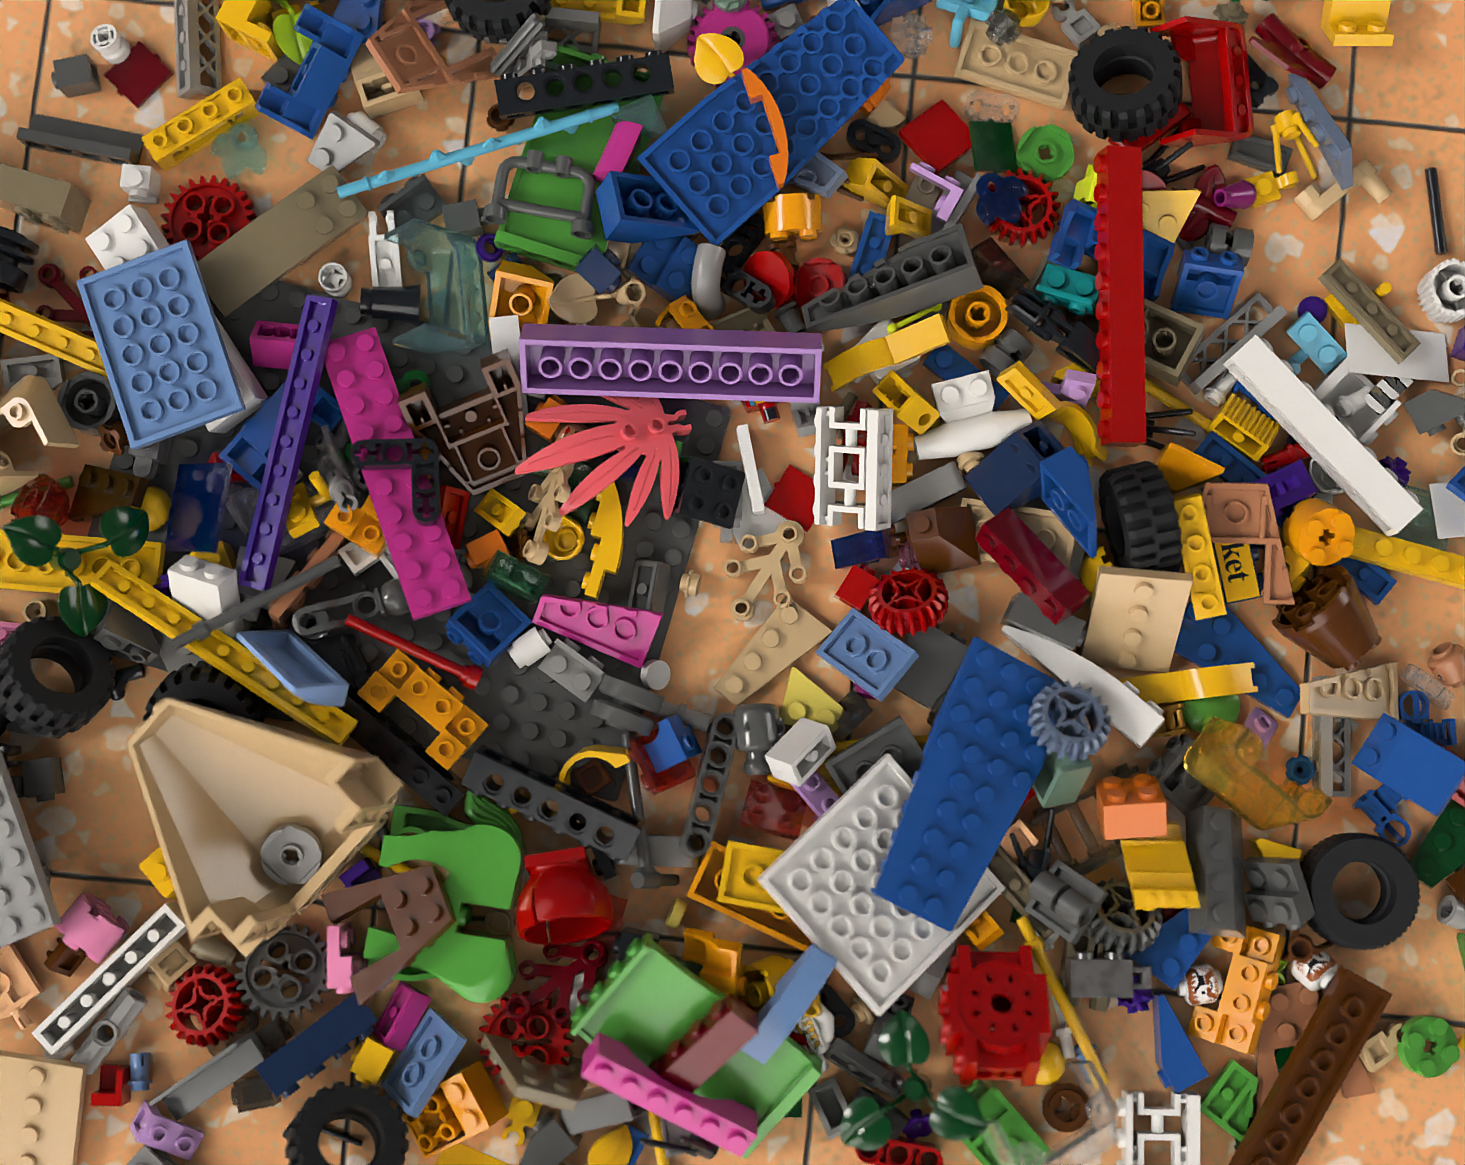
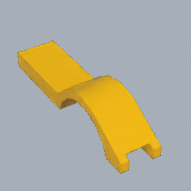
(887, 351)
(1043, 403)
(1194, 683)
(614, 755)

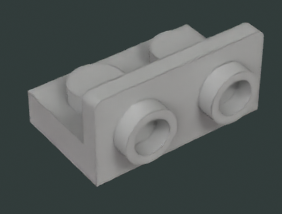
(572, 670)

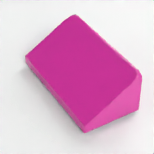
(401, 1016)

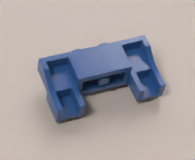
(318, 76)
(1079, 237)
(252, 444)

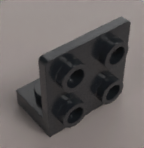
(708, 492)

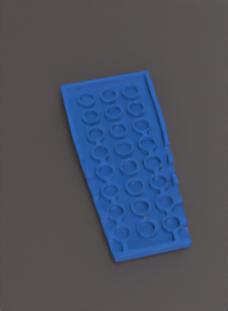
(720, 150)
(967, 787)

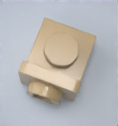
(170, 966)

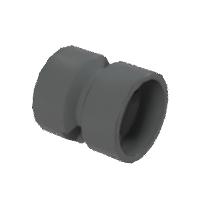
(1237, 241)
(1008, 349)

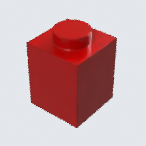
(856, 586)

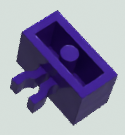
(1288, 486)

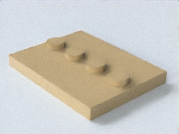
(1135, 618)
(40, 1109)

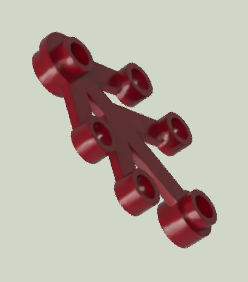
(57, 282)
(561, 977)

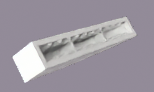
(1127, 711)

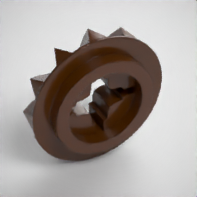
(1058, 1119)

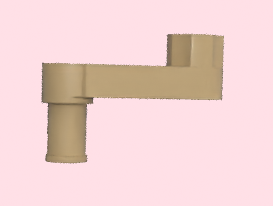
(1315, 202)

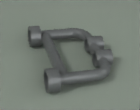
(561, 168)

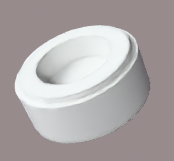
(655, 674)

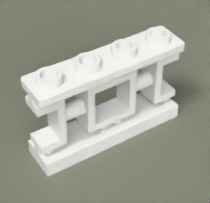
(874, 467)
(1184, 1147)

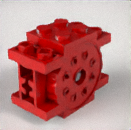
(999, 994)

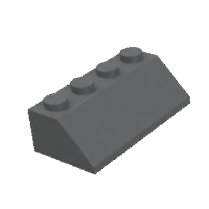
(1217, 870)

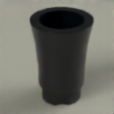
(391, 303)

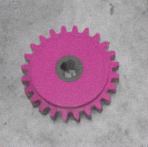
(743, 27)

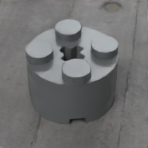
(77, 396)

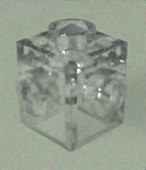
(910, 35)

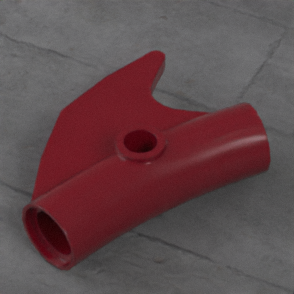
(1291, 51)

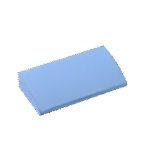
(296, 666)

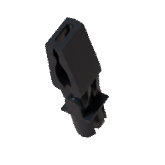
(1078, 342)

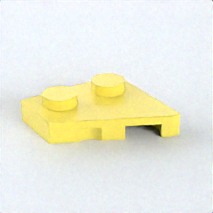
(808, 701)

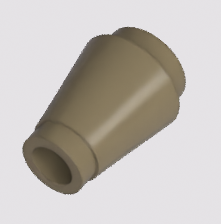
(214, 950)

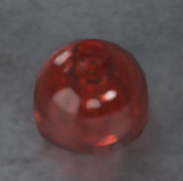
(43, 498)

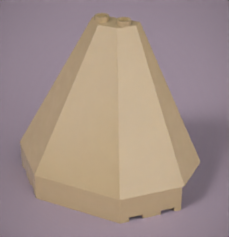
(221, 790)

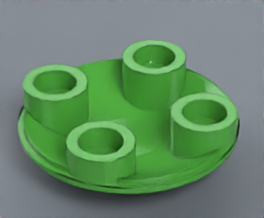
(1200, 711)

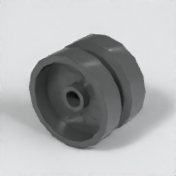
(626, 706)

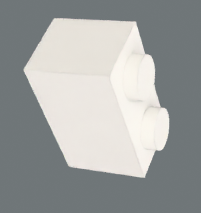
(800, 751)

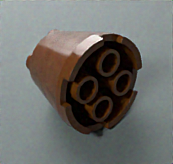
(1329, 619)

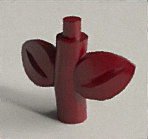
(1205, 208)

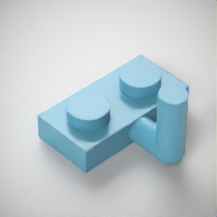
(966, 8)
(1314, 344)

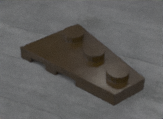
(105, 489)

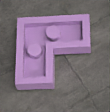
(1075, 387)

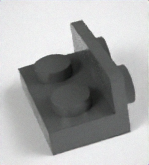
(415, 200)

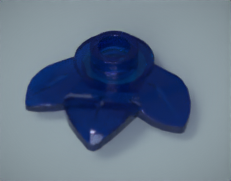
(1002, 201)

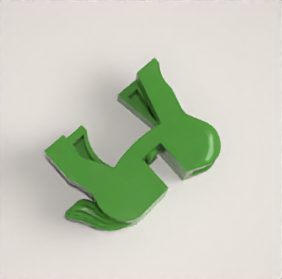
(484, 871)

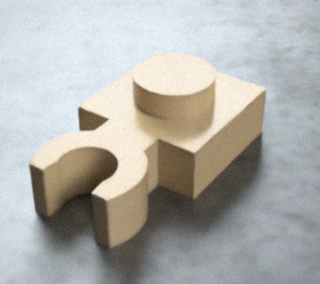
(1379, 1047)

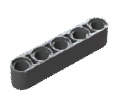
(709, 800)

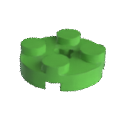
(1041, 138)
(1442, 1051)

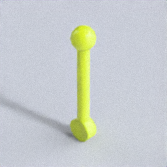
(891, 328)

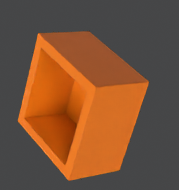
(1131, 807)

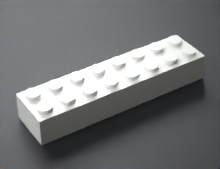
(135, 234)

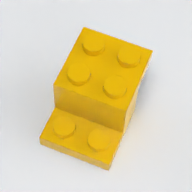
(1357, 22)
(248, 25)

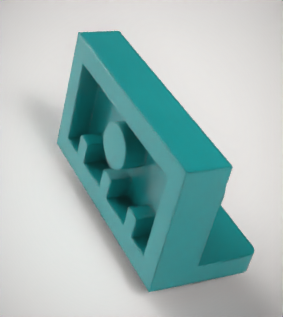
(1068, 289)

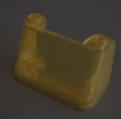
(1225, 764)

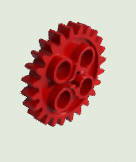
(182, 220)
(554, 1052)

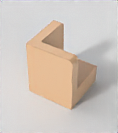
(1023, 836)

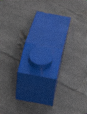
(1173, 1050)

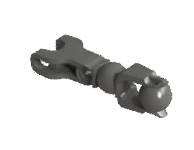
(332, 614)

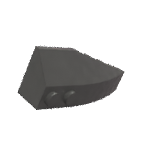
(910, 281)

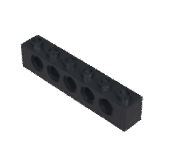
(571, 98)
(403, 755)
(569, 800)

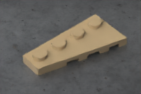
(773, 648)
(1353, 694)

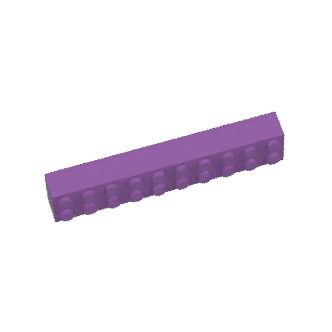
(670, 363)

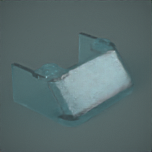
(453, 288)

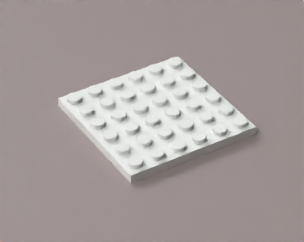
(828, 885)

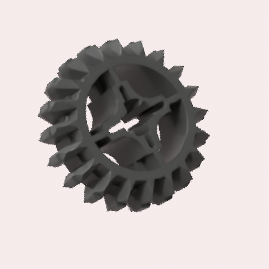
(1120, 924)

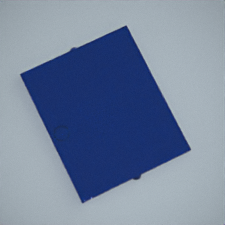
(198, 507)

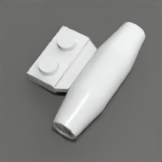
(968, 418)

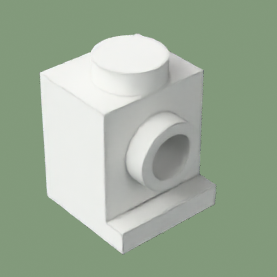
(140, 183)

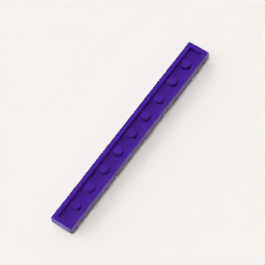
(288, 443)

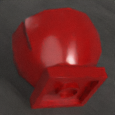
(562, 888)

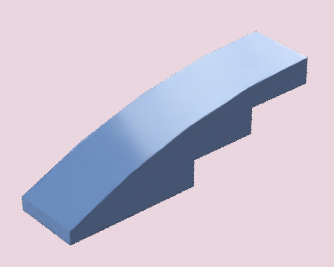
(790, 1002)

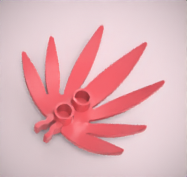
(636, 432)

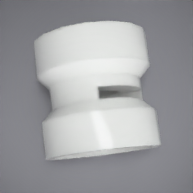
(110, 44)
(331, 275)

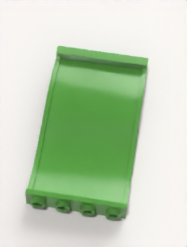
(549, 238)
(656, 1000)

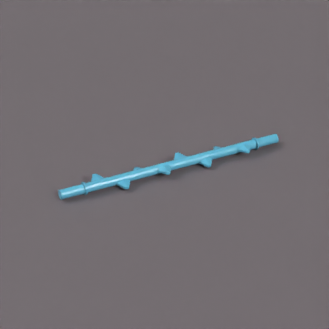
(467, 155)

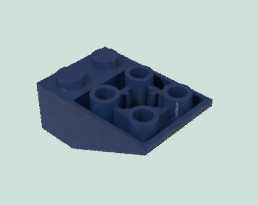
(1012, 470)

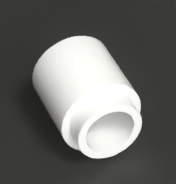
(369, 126)
(530, 647)

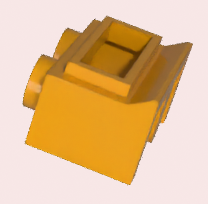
(685, 313)

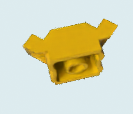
(1159, 871)

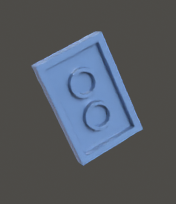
(867, 654)
(423, 1062)

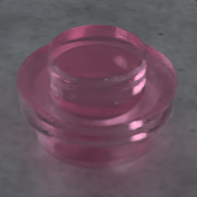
(906, 555)

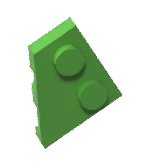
(1230, 1099)

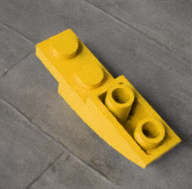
(609, 528)

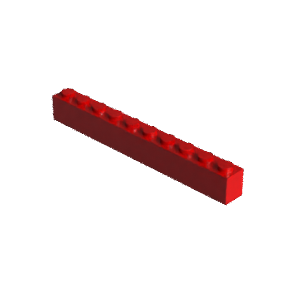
(1120, 296)

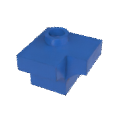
(672, 744)

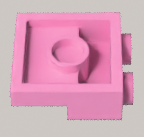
(340, 958)

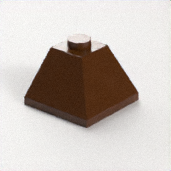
(944, 538)

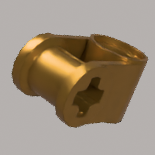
(1174, 721)

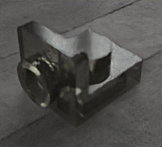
(856, 711)

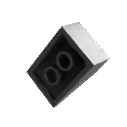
(550, 1141)

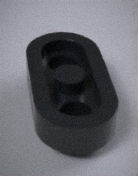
(875, 139)
(838, 1008)

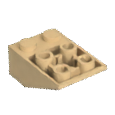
(375, 89)

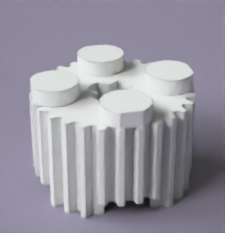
(1437, 295)

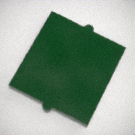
(992, 146)

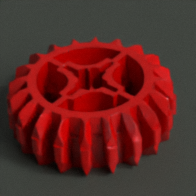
(1041, 197)
(908, 601)
(197, 984)

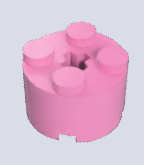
(92, 927)

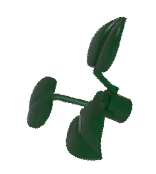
(35, 544)
(956, 1110)

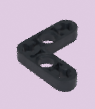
(733, 264)
(418, 468)

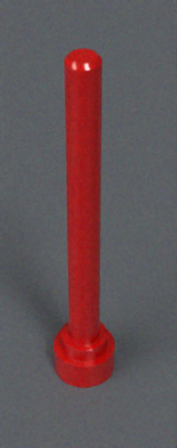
(466, 674)

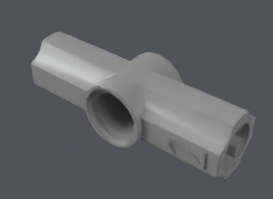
(120, 1018)

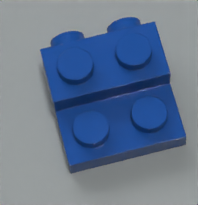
(665, 266)
(1207, 283)
(487, 625)

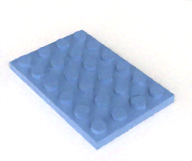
(161, 345)

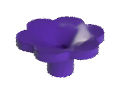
(917, 1125)

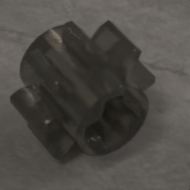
(1003, 26)

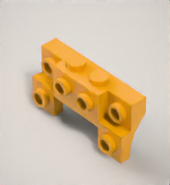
(362, 524)
(431, 700)
(720, 961)
(1245, 992)

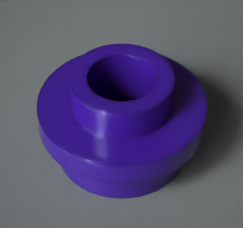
(488, 238)

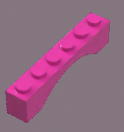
(621, 1072)

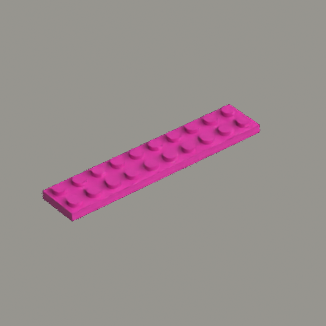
(371, 411)

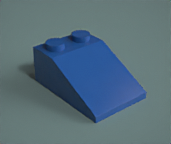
(639, 210)
(1069, 495)
(1411, 764)

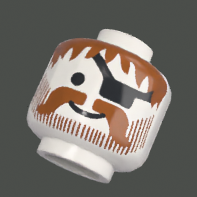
(1315, 972)
(1200, 985)

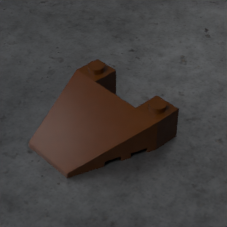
(478, 434)

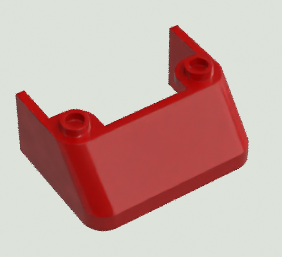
(1217, 80)

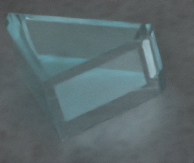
(643, 112)

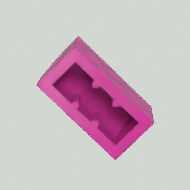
(619, 149)
(273, 344)

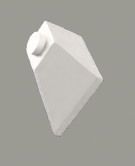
(672, 21)

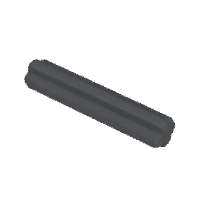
(517, 44)

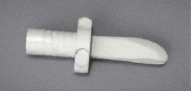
(1064, 1033)

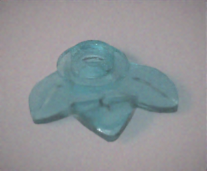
(238, 155)

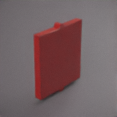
(794, 498)

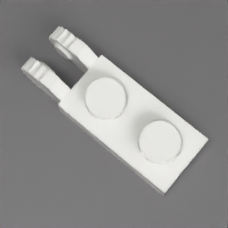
(384, 254)

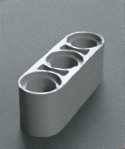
(926, 491)
(665, 851)

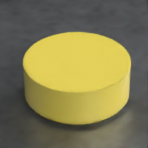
(676, 913)

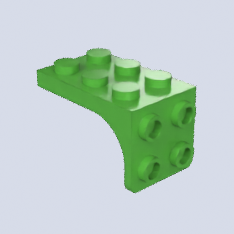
(998, 1108)

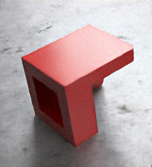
(112, 1086)

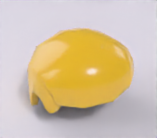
(1028, 11)
(157, 506)
(566, 541)
(1052, 1065)

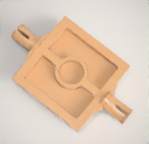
(17, 986)

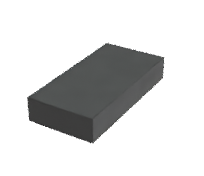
(1258, 154)

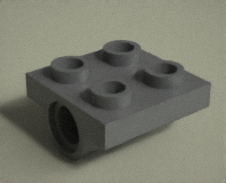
(1064, 900)

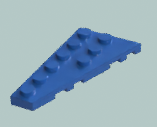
(1227, 642)

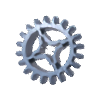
(1073, 735)

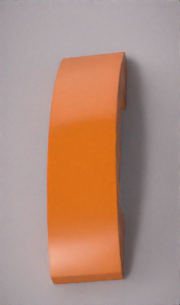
(758, 92)

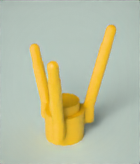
(1288, 126)

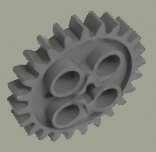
(271, 996)

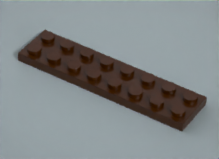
(1313, 1072)

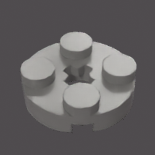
(291, 837)

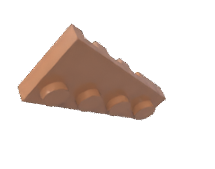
(293, 601)

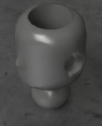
(757, 732)

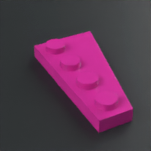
(609, 628)

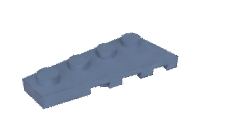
(1331, 140)
(820, 176)

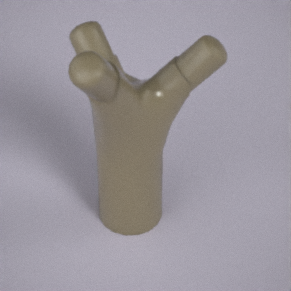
(847, 402)

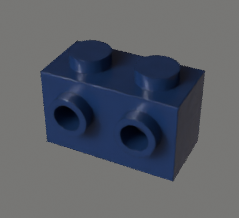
(600, 269)

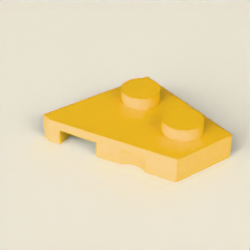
(1167, 211)

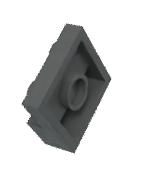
(1175, 781)
(1277, 892)

